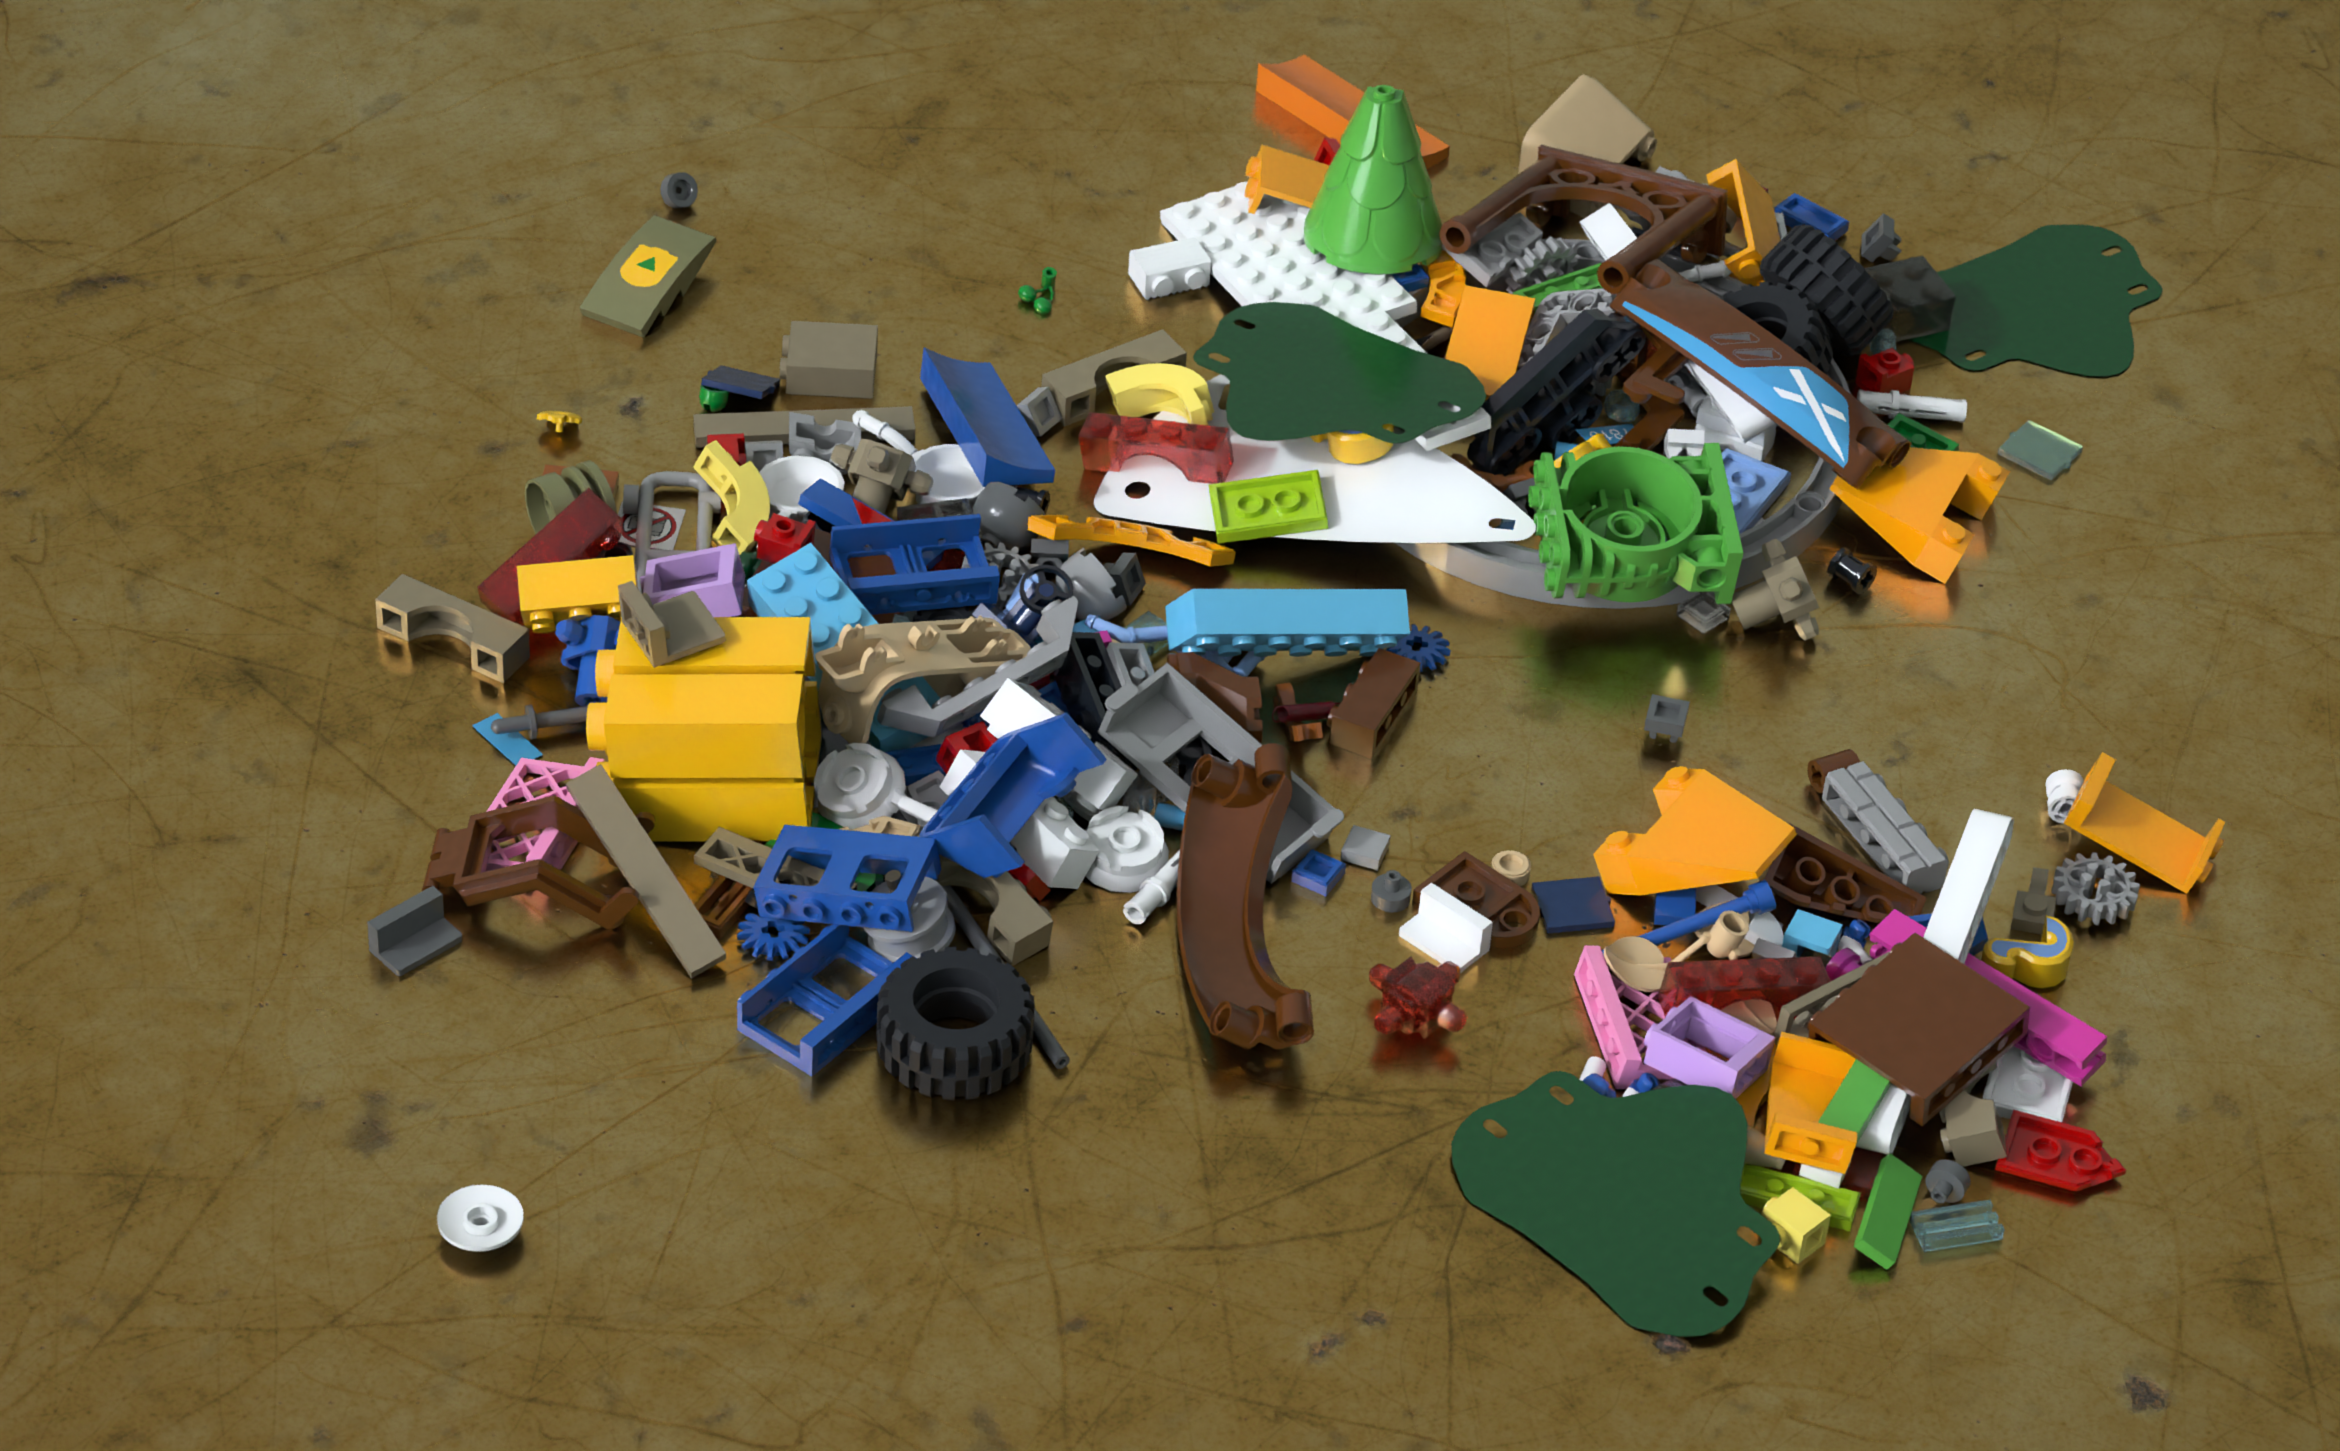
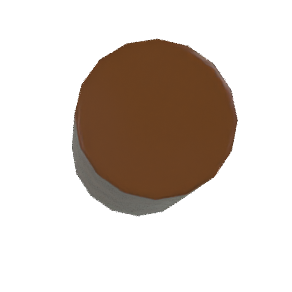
(1820, 767)

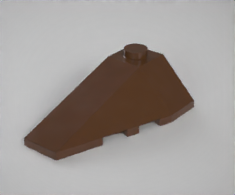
(1834, 882)

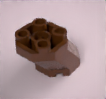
(1232, 693)

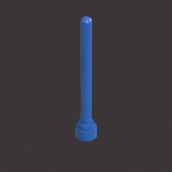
(1756, 899)

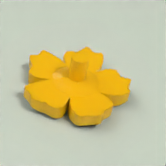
(559, 418)

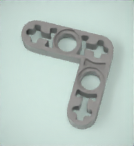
(1556, 313)

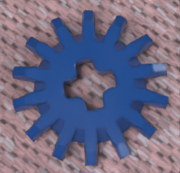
(1431, 650)
(755, 932)

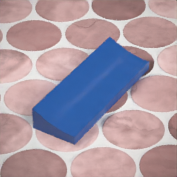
(985, 421)

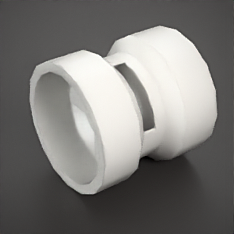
(2061, 792)

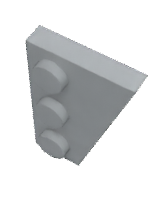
(1498, 249)

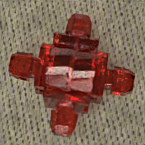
(1417, 997)

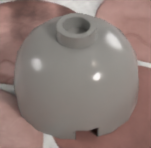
(1091, 587)

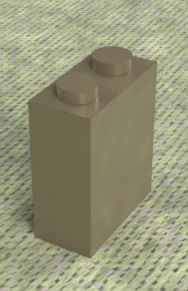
(830, 359)

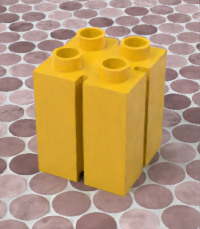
(715, 732)

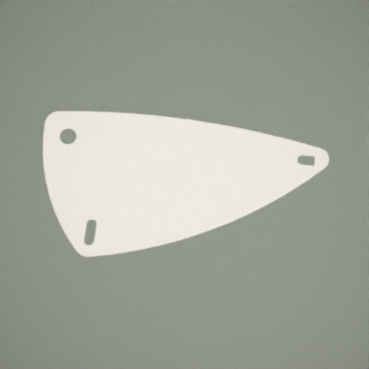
(1393, 499)

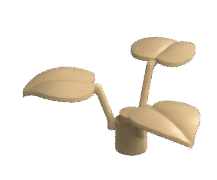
(1643, 966)

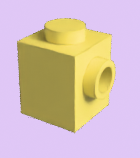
(1799, 1223)

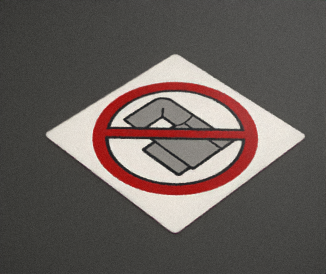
(665, 527)

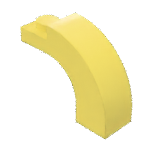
(1158, 389)

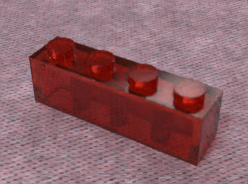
(573, 535)

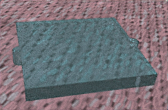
(2040, 450)

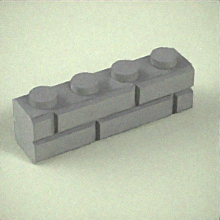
(1885, 828)

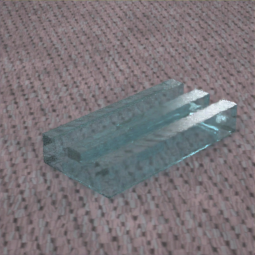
(1955, 1220)

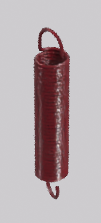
(1304, 712)

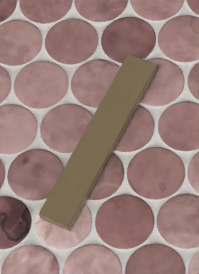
(775, 424)
(646, 871)

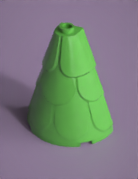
(1377, 193)

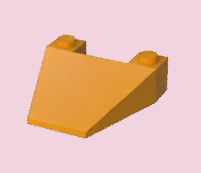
(1910, 501)
(1700, 840)

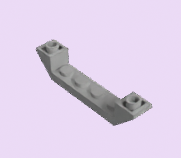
(912, 713)

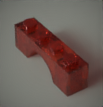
(1197, 450)
(1731, 981)

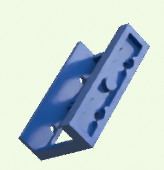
(912, 585)
(843, 857)
(793, 982)

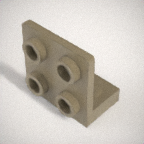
(668, 627)

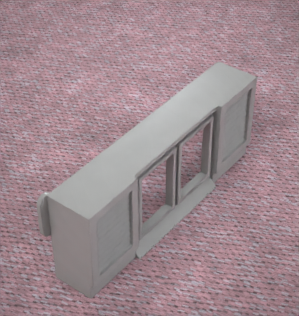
(1168, 713)

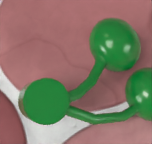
(1028, 293)

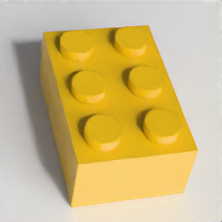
(572, 590)

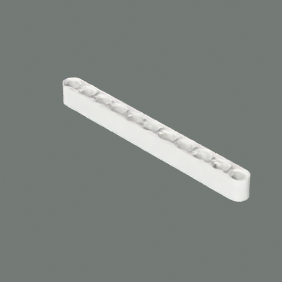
(1611, 235)
(1953, 931)

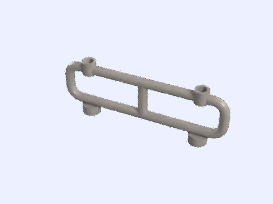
(640, 502)

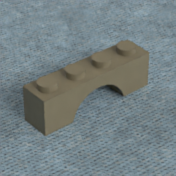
(1080, 382)
(417, 610)
(1017, 924)
(1973, 1128)

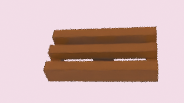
(728, 909)

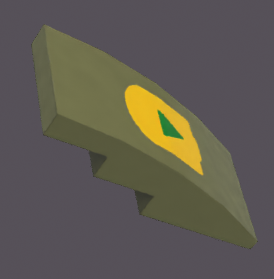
(647, 275)

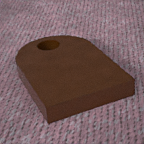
(1490, 896)

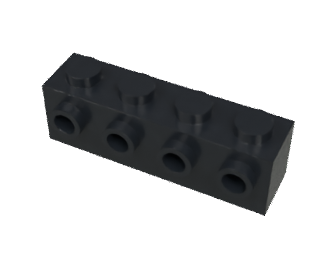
(1086, 683)

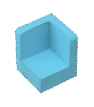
(1812, 933)

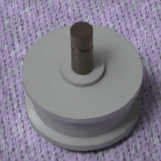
(931, 919)

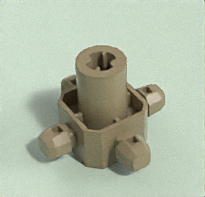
(880, 473)
(1781, 593)

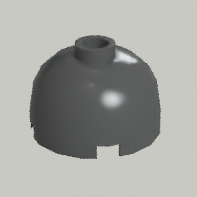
(1005, 517)

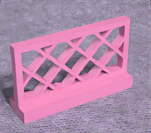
(551, 844)
(1613, 1019)

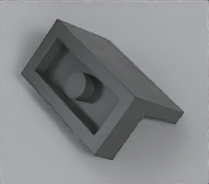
(412, 932)

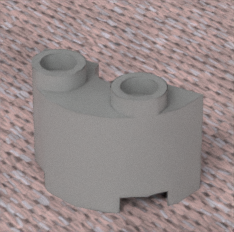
(818, 441)

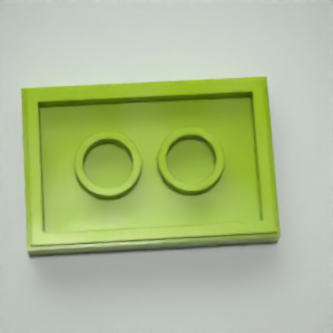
(1268, 506)

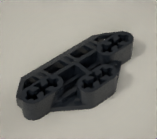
(1554, 390)

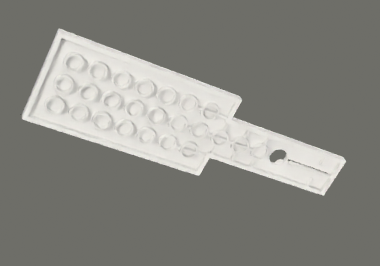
(1268, 261)

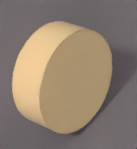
(1512, 866)

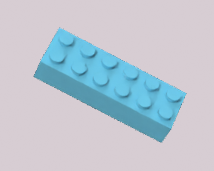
(810, 588)
(1287, 621)

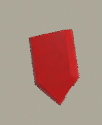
(2056, 1153)

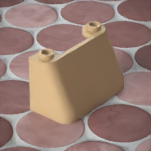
(1589, 123)

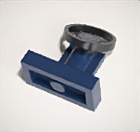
(1027, 611)

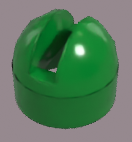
(713, 398)

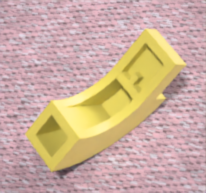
(741, 492)

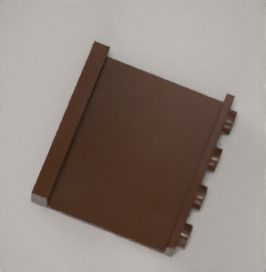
(1923, 1023)

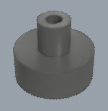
(679, 190)
(1391, 892)
(1947, 1181)

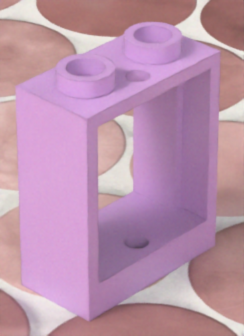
(712, 573)
(1743, 1044)

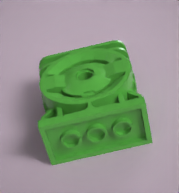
(1638, 502)

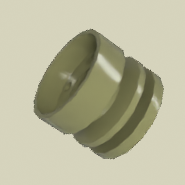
(552, 493)

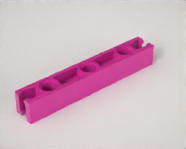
(2052, 1033)

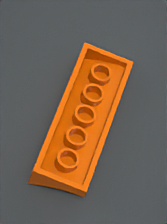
(1326, 101)

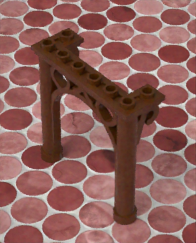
(1675, 208)

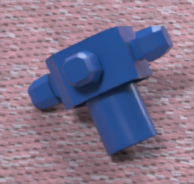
(583, 642)

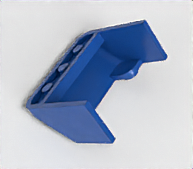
(1006, 790)

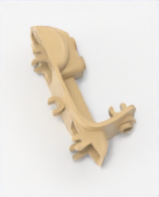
(880, 655)

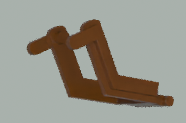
(1648, 386)
(463, 855)

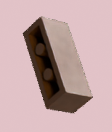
(1373, 703)

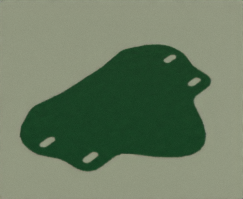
(2047, 303)
(1320, 375)
(1625, 1194)

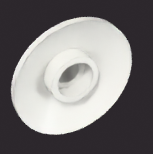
(480, 1218)

